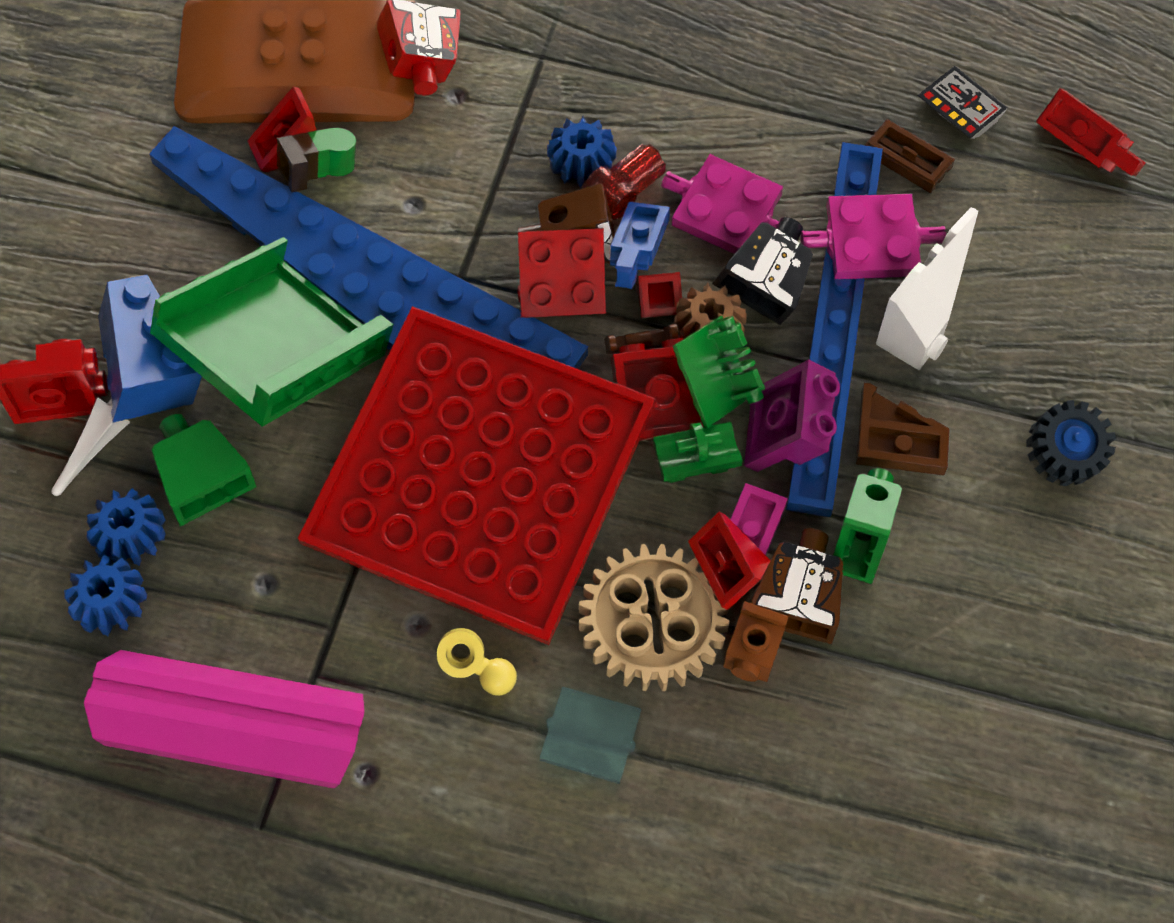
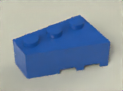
(141, 369)

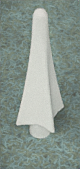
(95, 436)

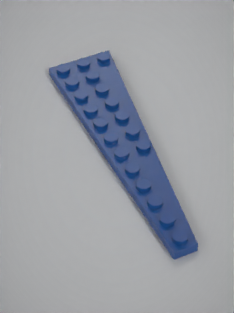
(344, 258)

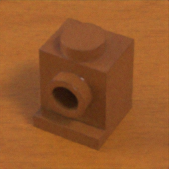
(760, 626)

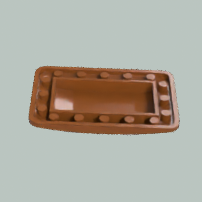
(250, 53)

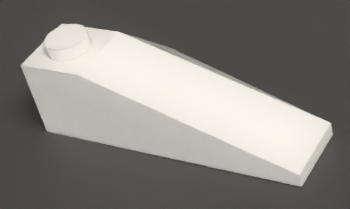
(924, 300)

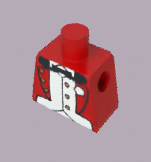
(419, 42)

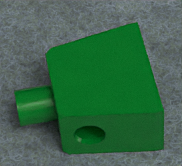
(198, 468)
(870, 512)

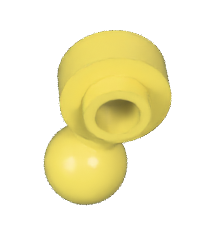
(495, 675)

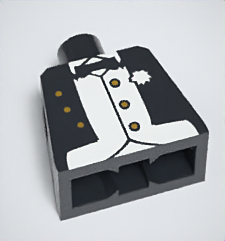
(769, 270)

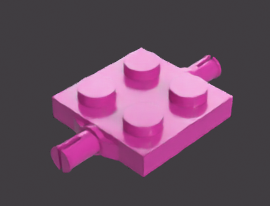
(723, 203)
(872, 236)

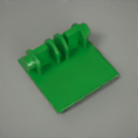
(714, 369)

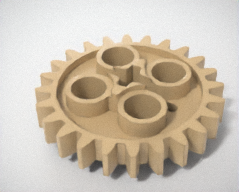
(610, 620)

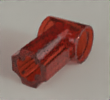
(628, 177)

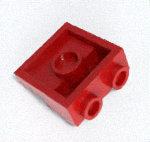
(658, 376)
(55, 385)

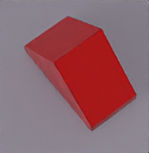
(287, 119)
(728, 559)

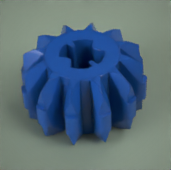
(580, 150)
(126, 527)
(107, 577)

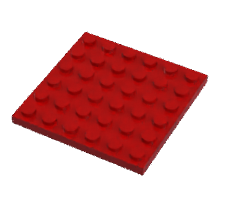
(478, 474)

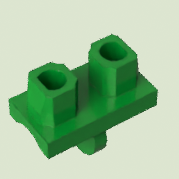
(697, 451)

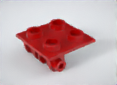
(561, 272)

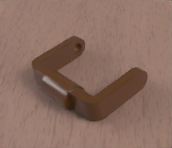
(649, 338)

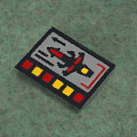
(963, 102)

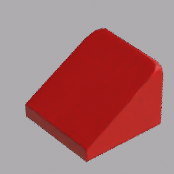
(658, 294)

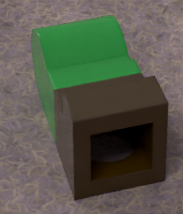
(315, 156)

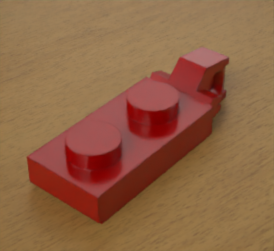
(1089, 134)

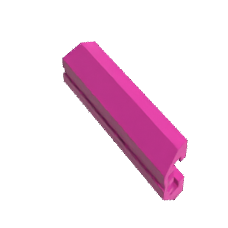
(224, 718)

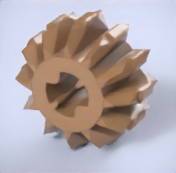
(704, 307)

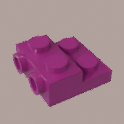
(793, 417)

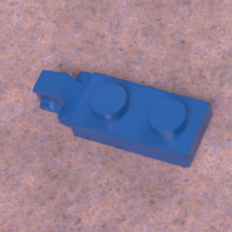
(637, 240)

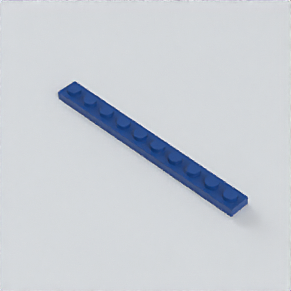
(834, 340)

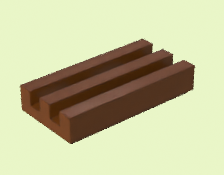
(905, 160)

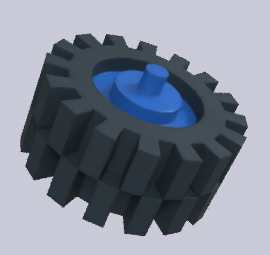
(1070, 443)

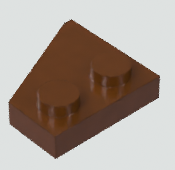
(899, 436)

